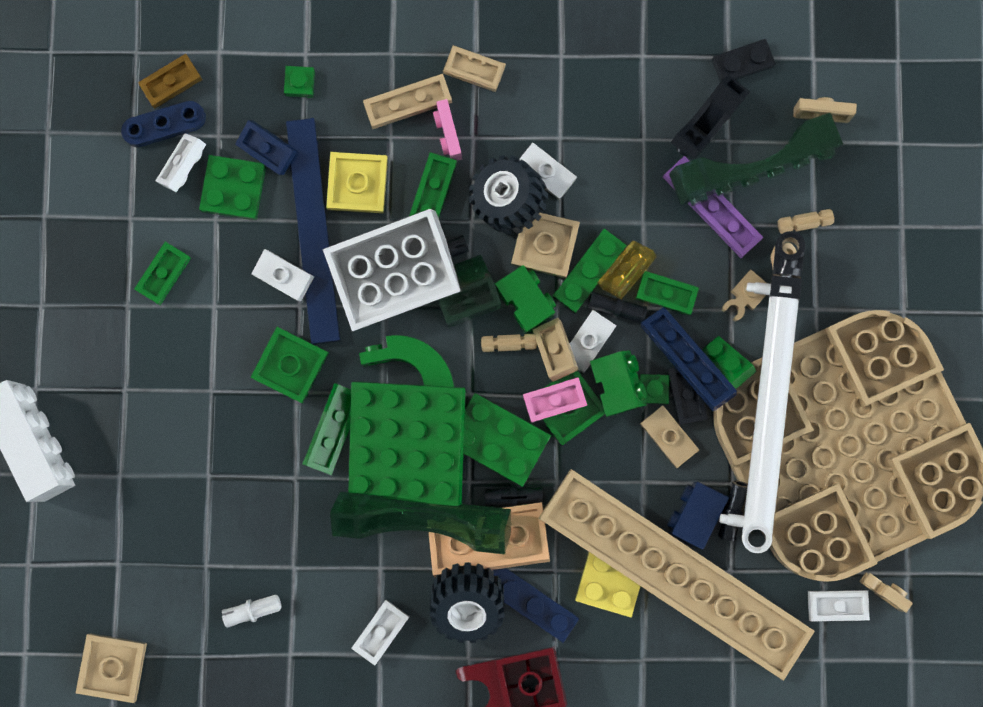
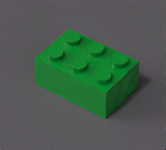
(501, 440)

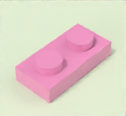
(444, 119)
(554, 400)

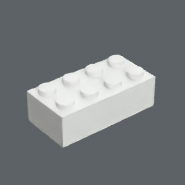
(29, 446)

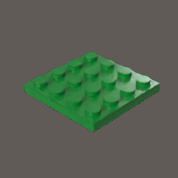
(407, 441)

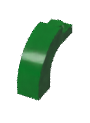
(411, 351)

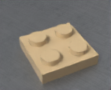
(546, 245)
(111, 668)

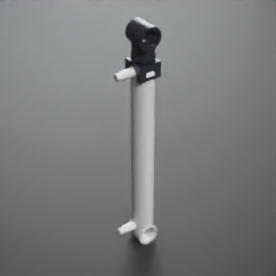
(773, 392)

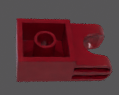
(507, 676)

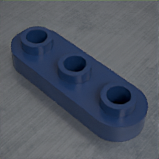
(175, 125)

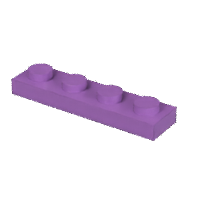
(724, 220)

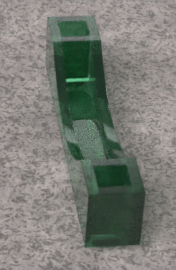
(705, 177)
(476, 526)

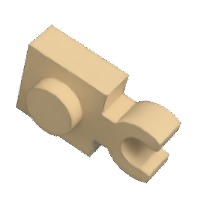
(743, 297)
(891, 594)

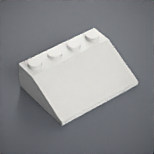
(392, 269)

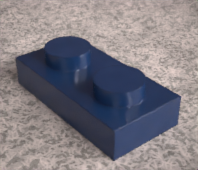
(266, 147)

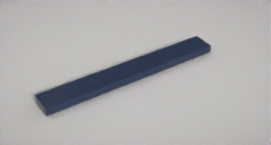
(313, 231)

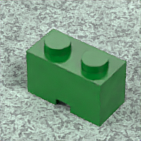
(523, 293)
(619, 382)

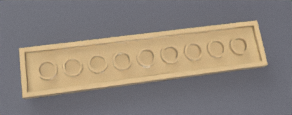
(676, 574)

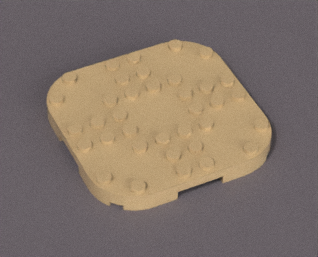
(867, 447)

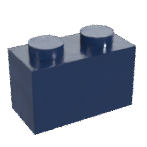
(697, 514)

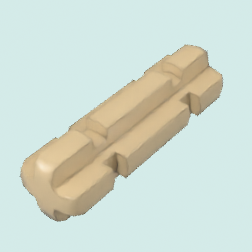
(806, 221)
(508, 342)

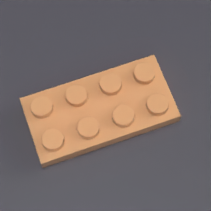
(525, 547)

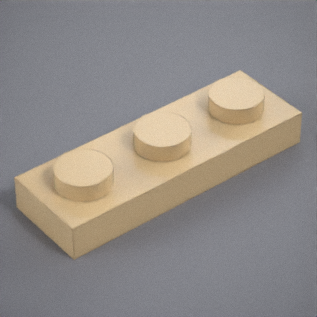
(406, 101)

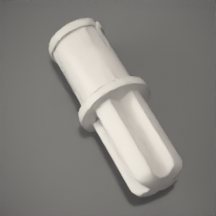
(251, 610)

